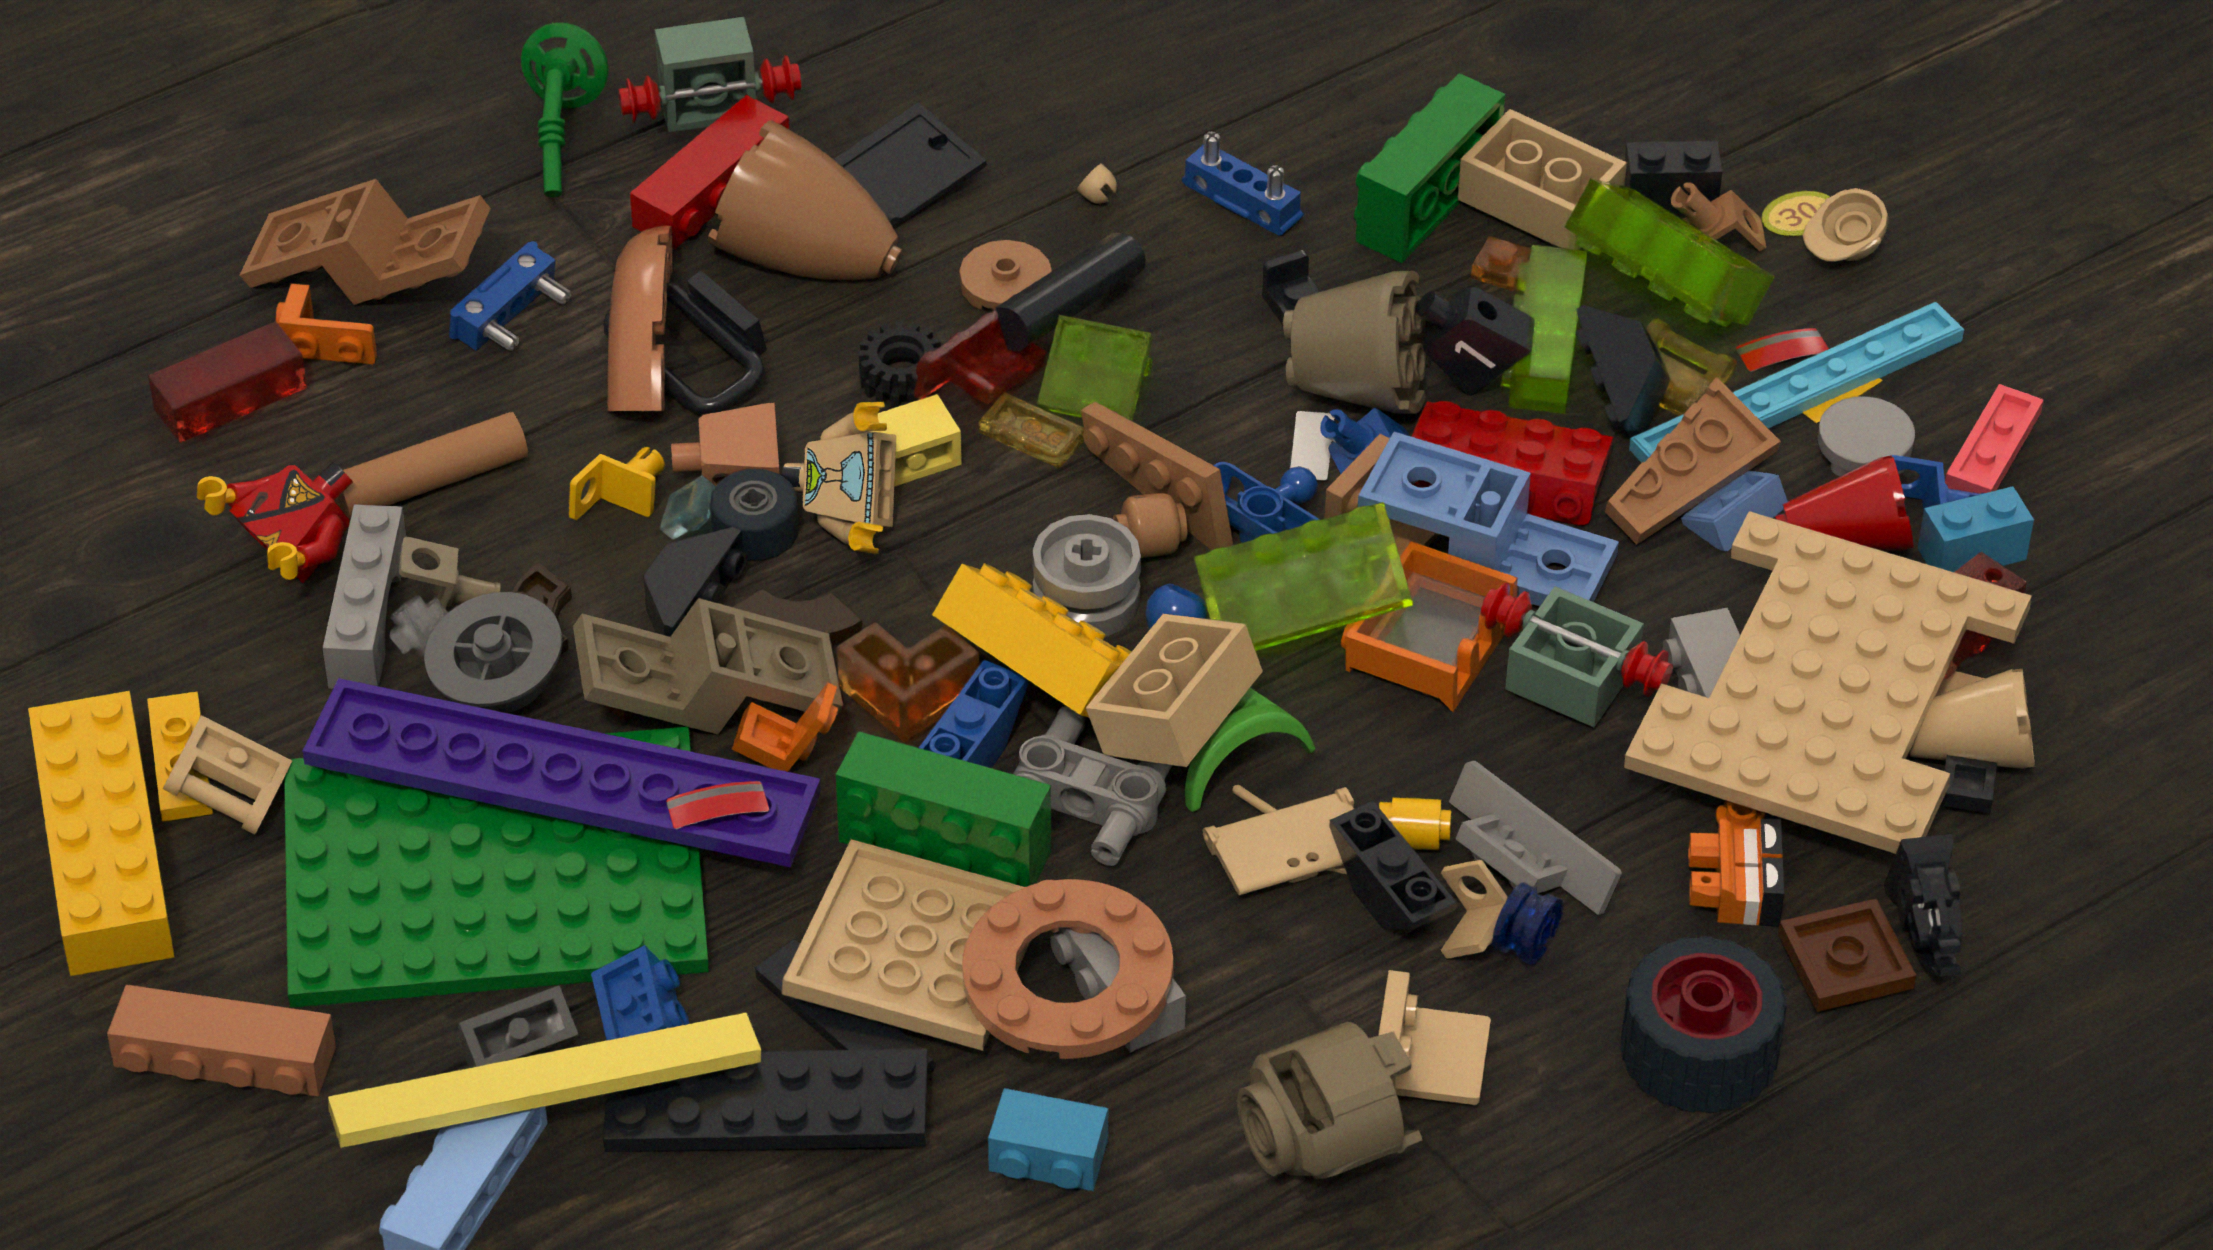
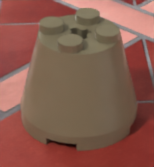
(1361, 343)

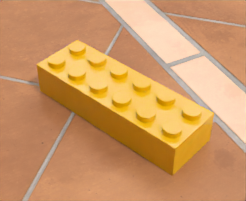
(100, 834)

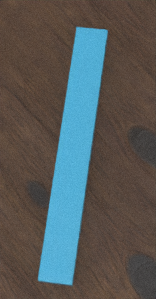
(1834, 371)

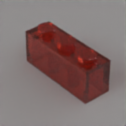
(227, 382)

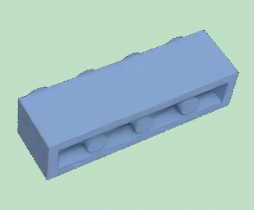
(460, 1181)

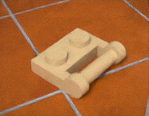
(234, 763)

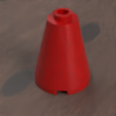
(1857, 507)

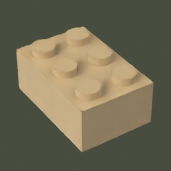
(1533, 176)
(1174, 689)

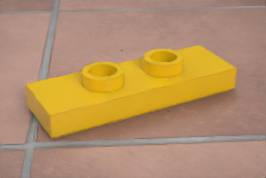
(171, 726)

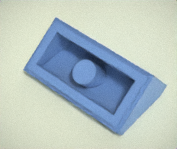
(1724, 512)

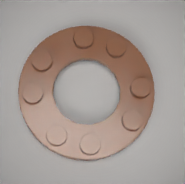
(1068, 1028)

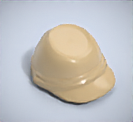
(1847, 226)

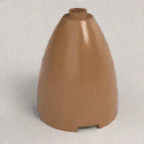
(802, 213)

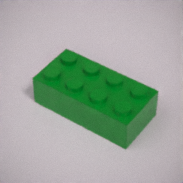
(1418, 171)
(944, 810)

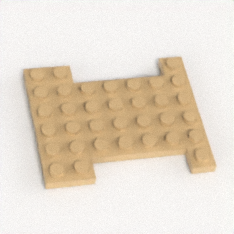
(1827, 687)

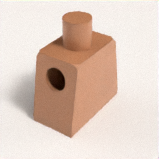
(731, 443)

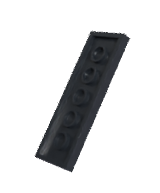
(779, 1104)

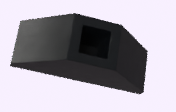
(1625, 367)
(691, 571)
(1387, 870)

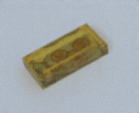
(1031, 430)

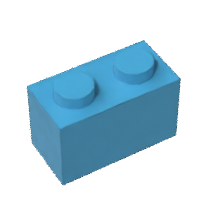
(1985, 523)
(1048, 1139)

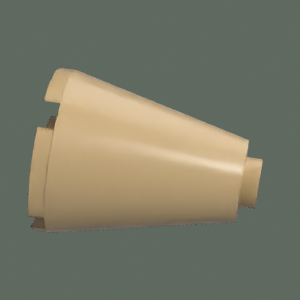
(1980, 723)

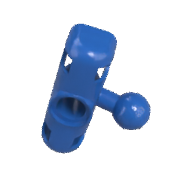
(1268, 509)

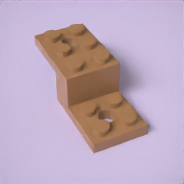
(365, 242)

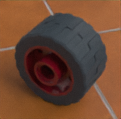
(1703, 1024)

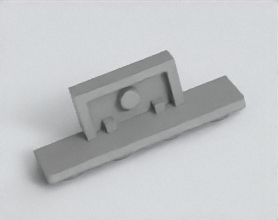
(1527, 842)

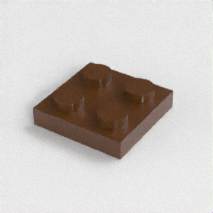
(1847, 954)

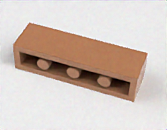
(221, 1040)

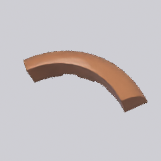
(635, 319)

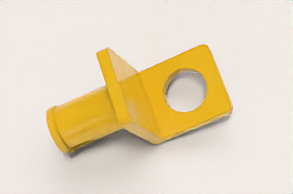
(619, 483)

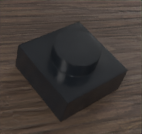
(1969, 784)

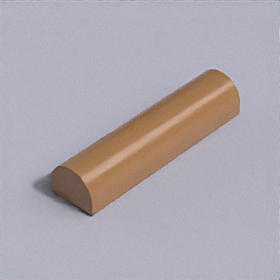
(435, 463)

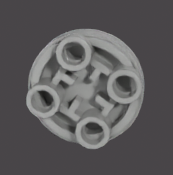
(1863, 431)

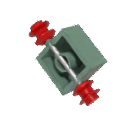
(705, 74)
(1572, 652)

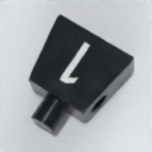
(1474, 336)

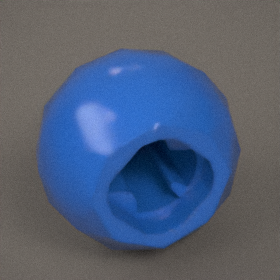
(1174, 601)

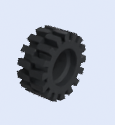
(889, 348)

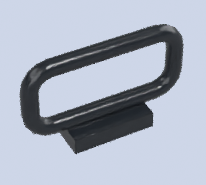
(730, 327)

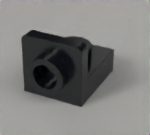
(1286, 282)

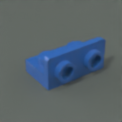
(638, 995)

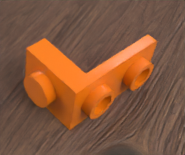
(324, 338)
(779, 741)

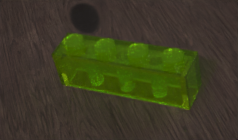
(1552, 292)

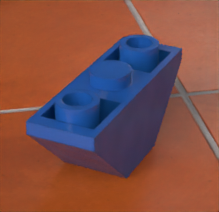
(980, 717)

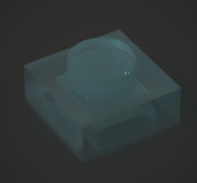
(687, 508)

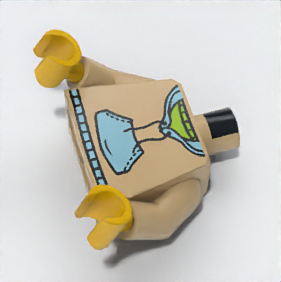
(849, 477)

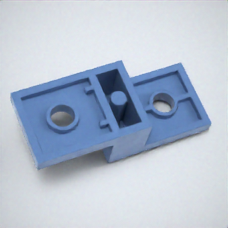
(1486, 517)

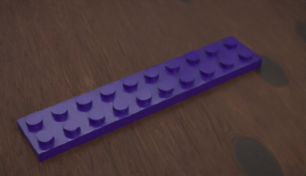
(552, 770)

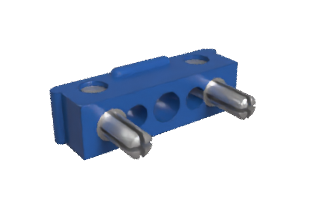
(1242, 187)
(504, 296)

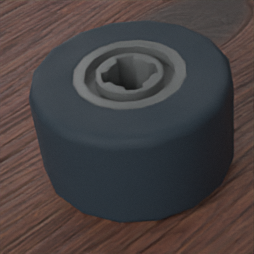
(761, 507)

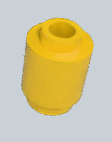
(1419, 821)

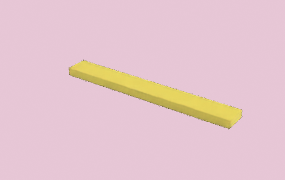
(543, 1079)

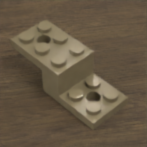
(704, 666)

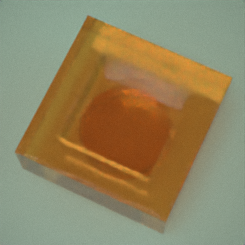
(1500, 263)

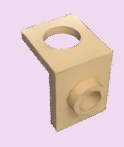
(1478, 923)

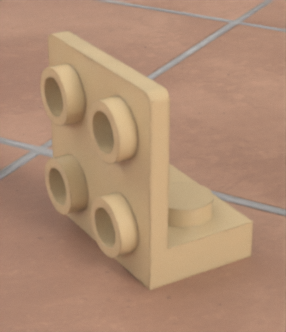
(1442, 1046)

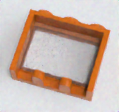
(1438, 640)

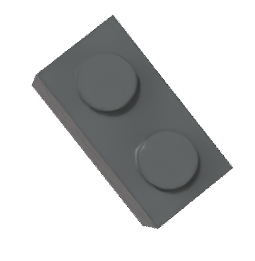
(518, 1029)

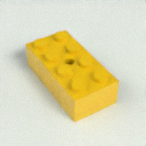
(1030, 634)

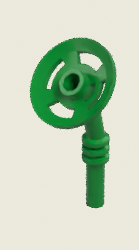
(558, 77)

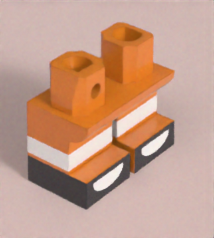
(1747, 874)

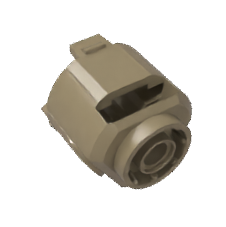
(1325, 1103)

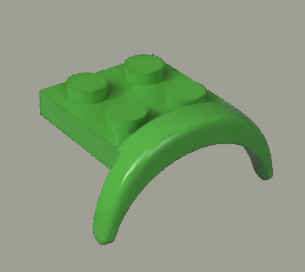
(1248, 719)

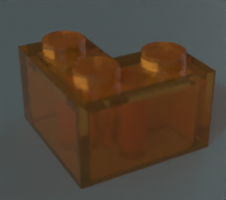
(901, 684)

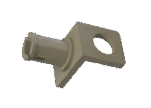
(449, 584)

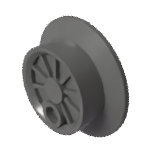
(494, 651)

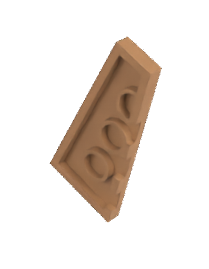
(1698, 458)
(1160, 467)

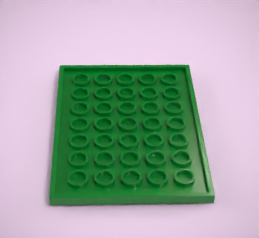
(465, 896)

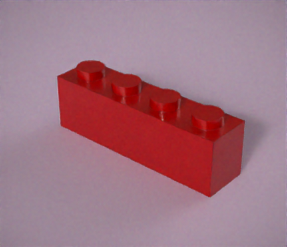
(693, 180)

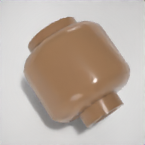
(1155, 523)

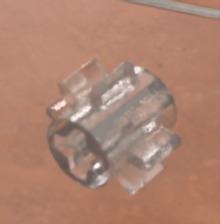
(415, 623)

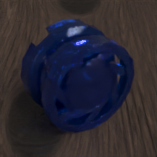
(1527, 923)

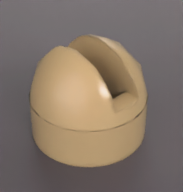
(1096, 182)

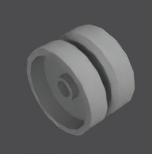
(1090, 570)

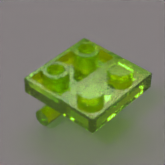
(1094, 364)

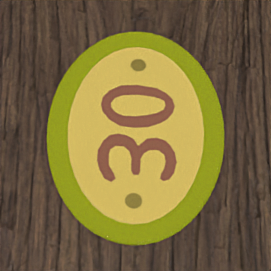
(1792, 212)

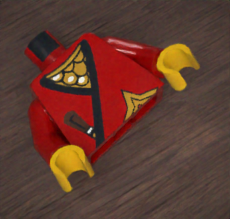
(286, 515)

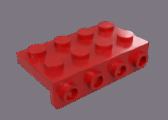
(1562, 461)

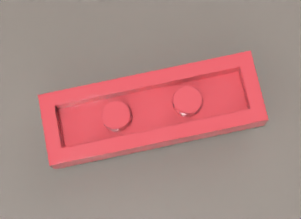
(1994, 441)

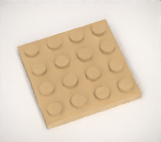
(895, 943)

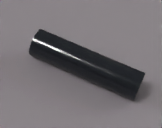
(1069, 289)

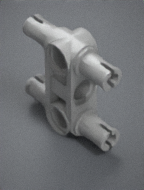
(1094, 785)

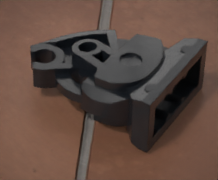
(1928, 900)

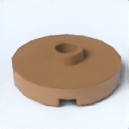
(1000, 270)

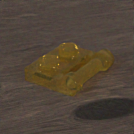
(1686, 383)

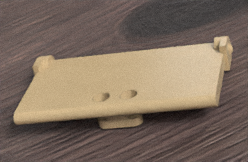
(1263, 847)

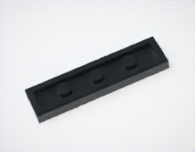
(839, 1028)

